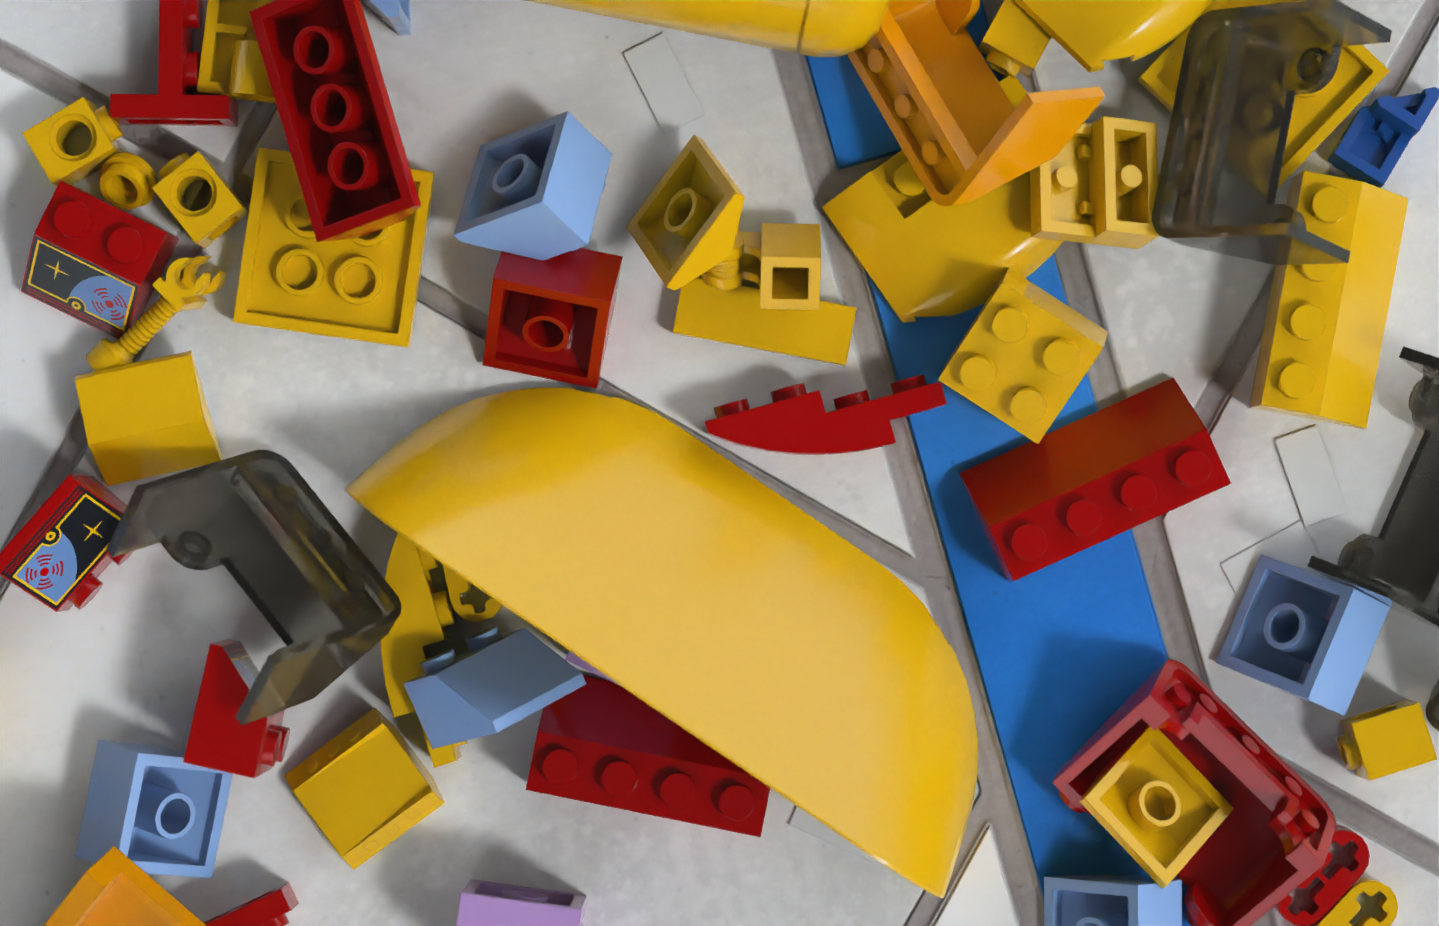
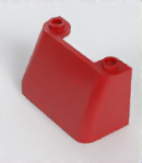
(1277, 821)

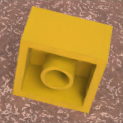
(1023, 356)

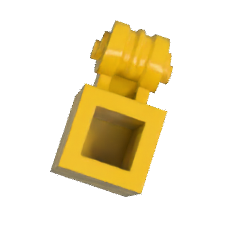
(780, 260)

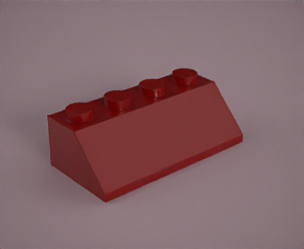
(336, 116)
(1094, 479)
(628, 756)

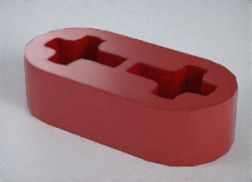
(1332, 884)

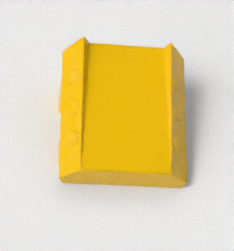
(365, 788)

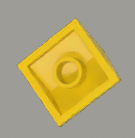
(689, 217)
(147, 418)
(1156, 805)

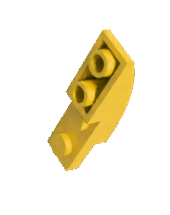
(419, 624)

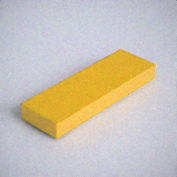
(737, 320)

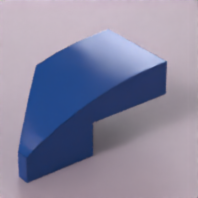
(1381, 134)

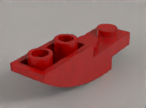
(800, 425)

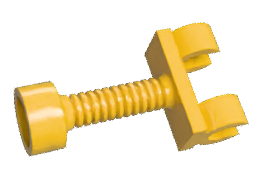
(177, 295)

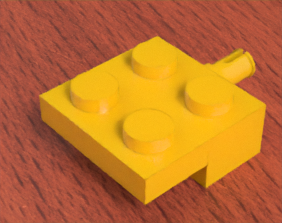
(1099, 186)

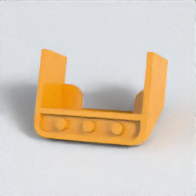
(953, 109)

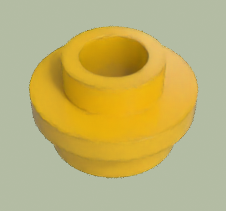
(127, 181)

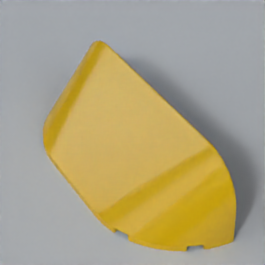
(702, 605)

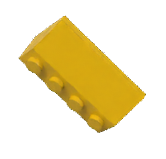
(1331, 318)

